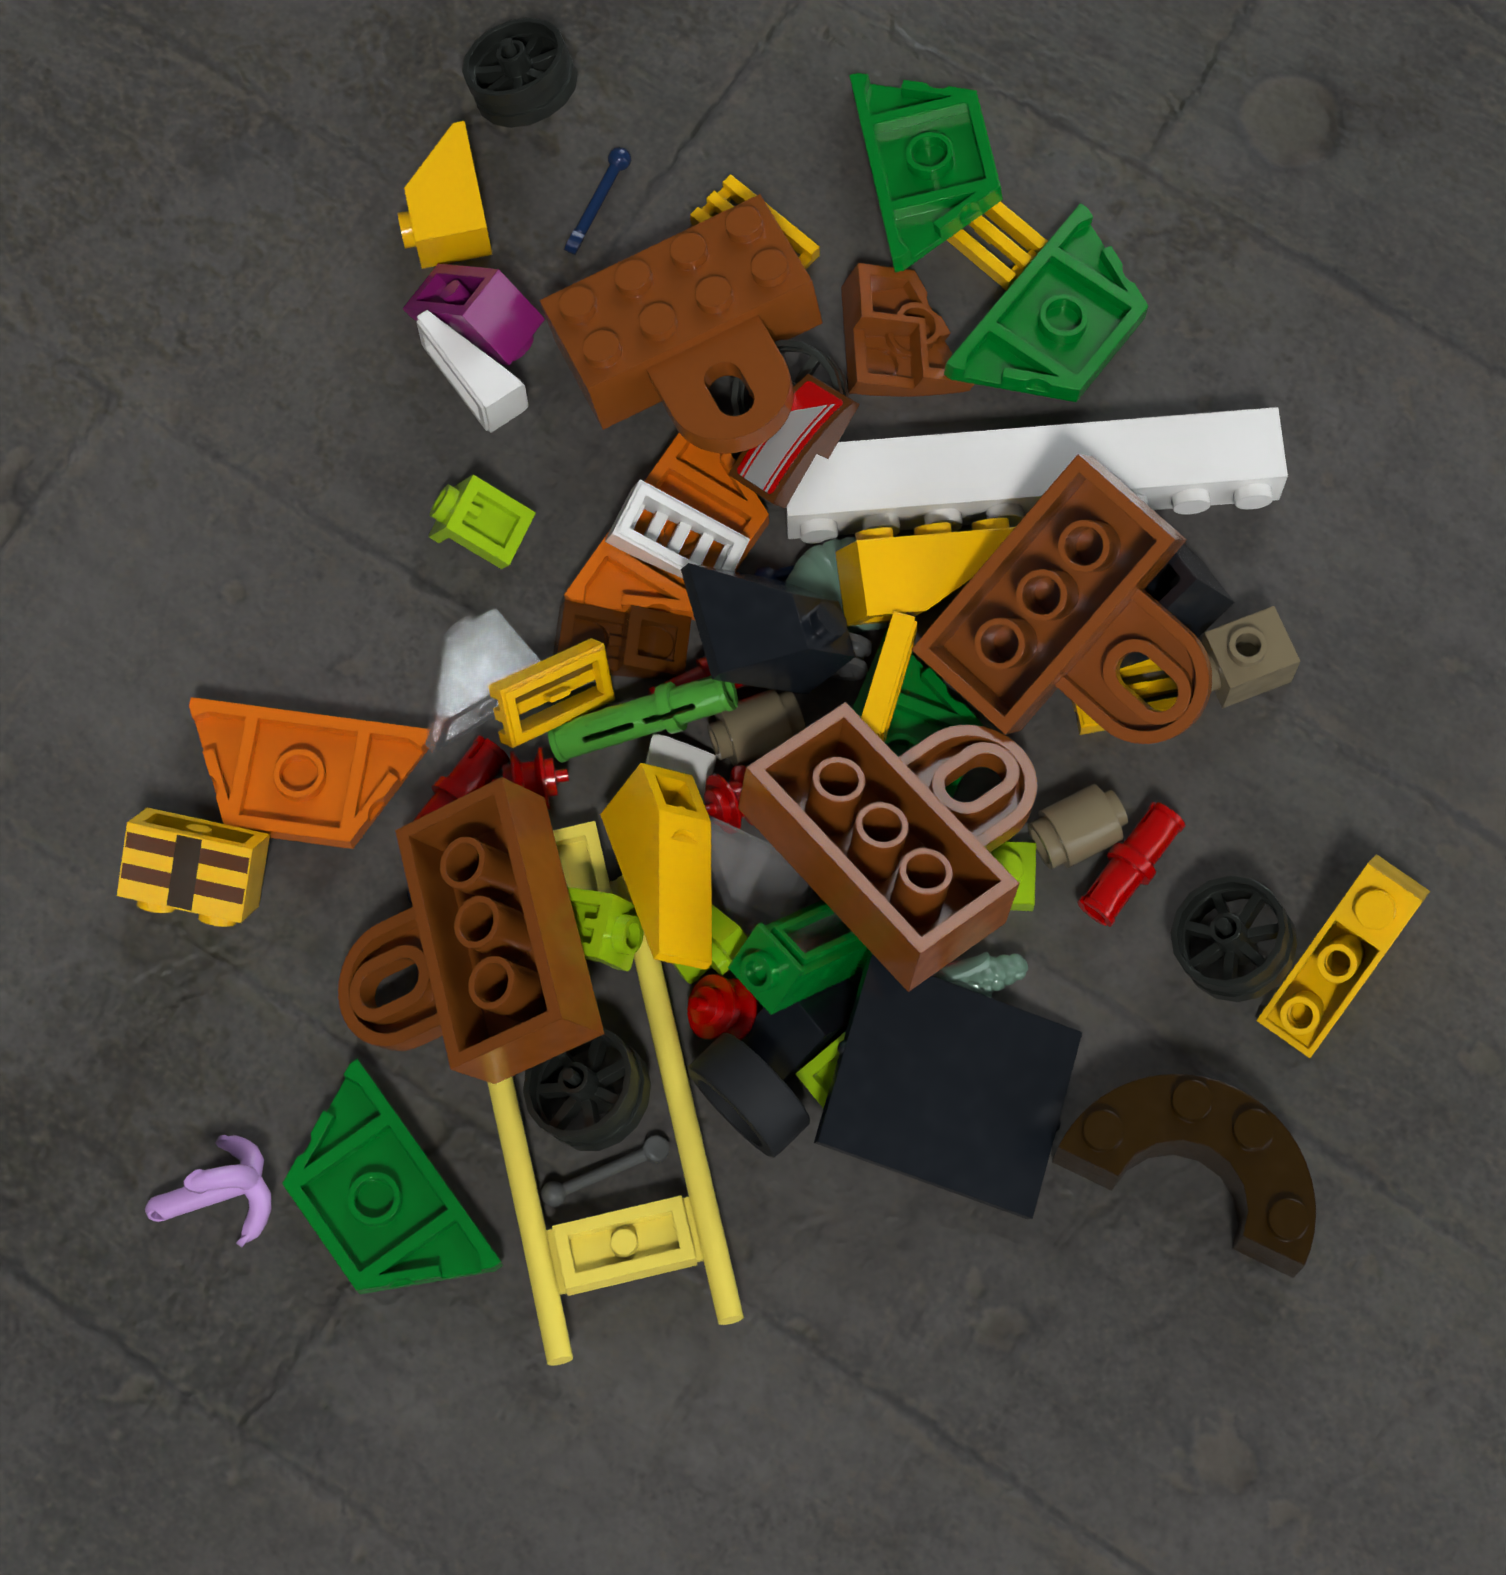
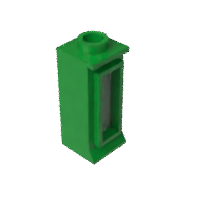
(798, 956)

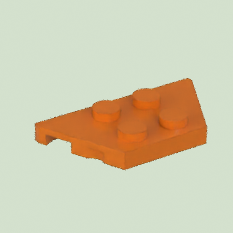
(699, 480)
(302, 770)

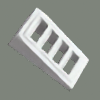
(480, 381)
(665, 507)

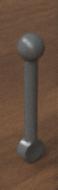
(654, 1150)

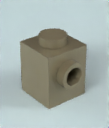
(1250, 656)

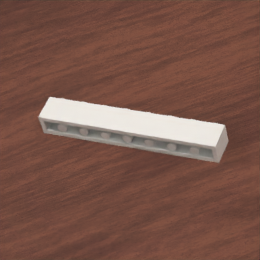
(1003, 472)

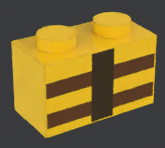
(192, 866)

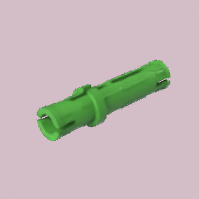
(666, 709)

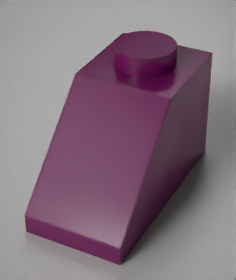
(479, 307)

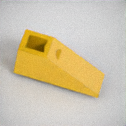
(911, 571)
(665, 859)
(1343, 955)

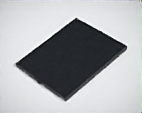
(949, 1089)

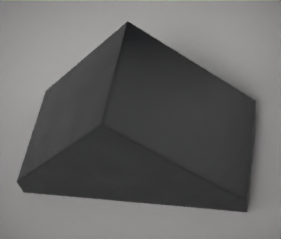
(802, 1030)

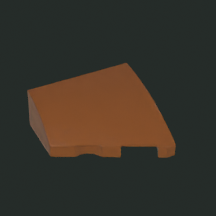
(894, 336)

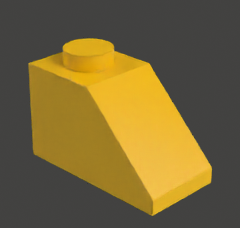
(445, 205)

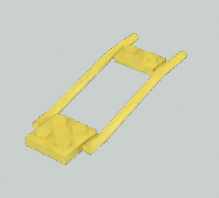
(635, 1239)

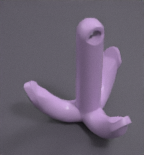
(220, 1184)

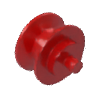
(535, 775)
(723, 797)
(721, 1007)

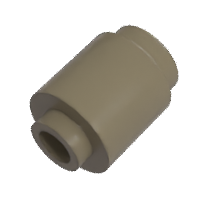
(755, 726)
(1078, 827)

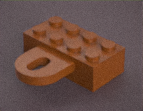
(684, 318)
(1066, 609)
(888, 839)
(488, 940)

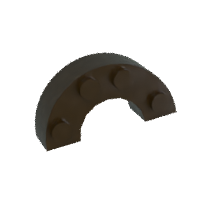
(1222, 1131)

